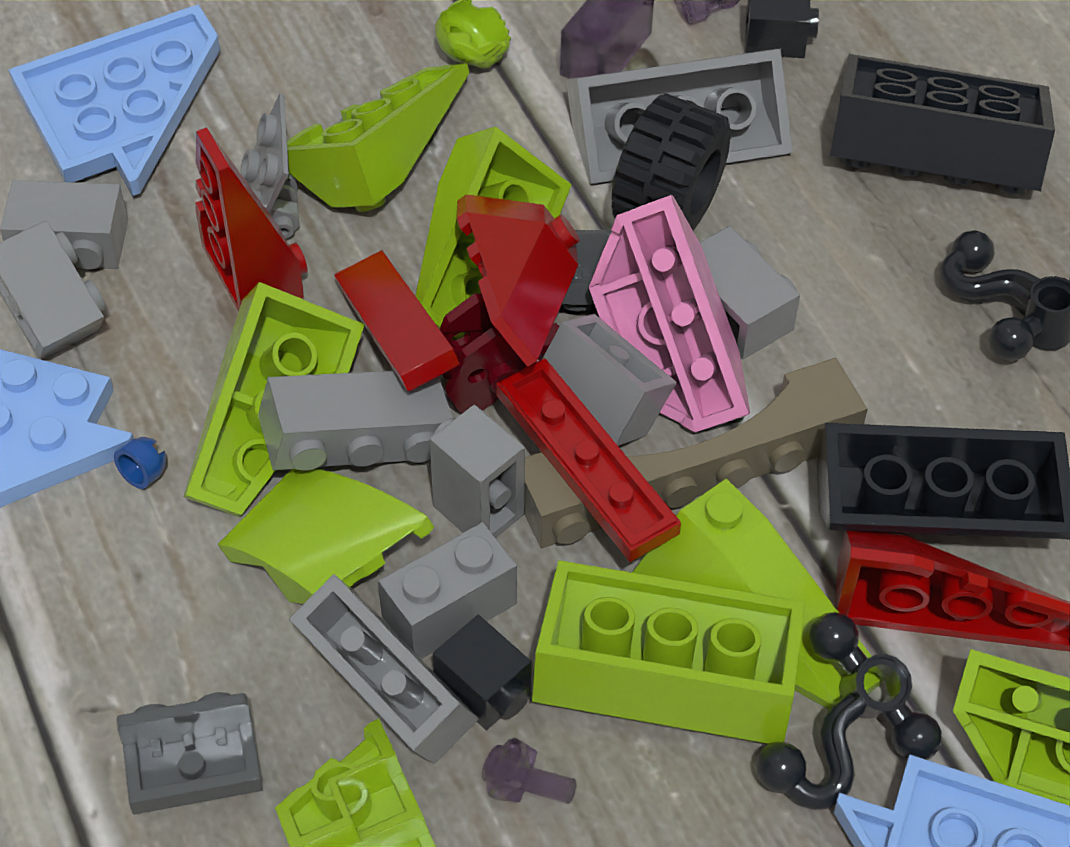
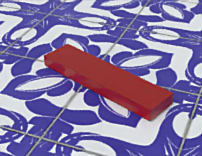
(396, 321)
(588, 460)

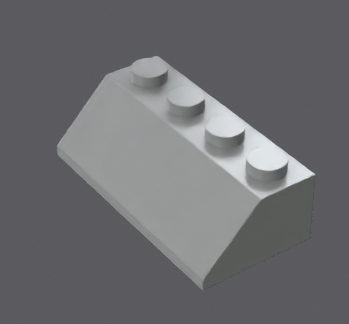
(739, 86)

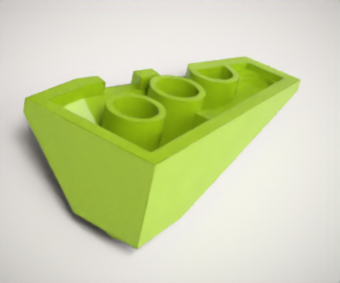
(376, 141)
(484, 166)
(270, 338)
(737, 548)

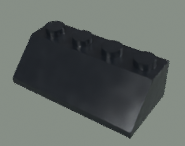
(944, 481)

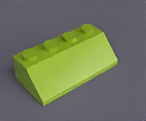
(669, 652)

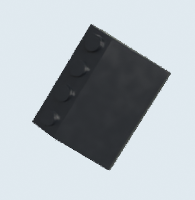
(944, 124)

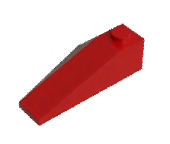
(239, 230)
(524, 266)
(925, 590)

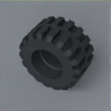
(672, 152)

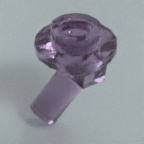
(511, 772)

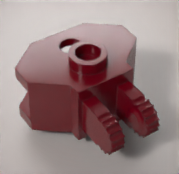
(482, 355)

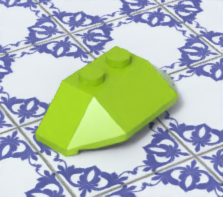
(1018, 723)

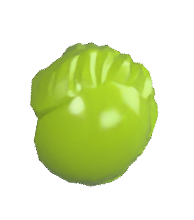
(472, 34)

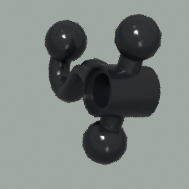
(1040, 301)
(915, 733)

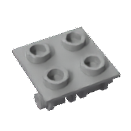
(267, 169)

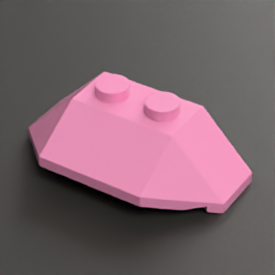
(665, 303)

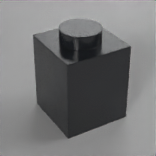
(780, 26)
(484, 671)

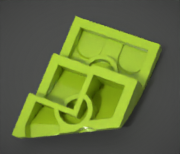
(321, 527)
(356, 801)

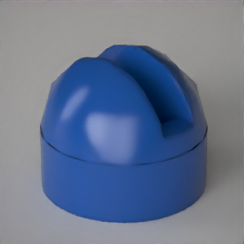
(140, 462)

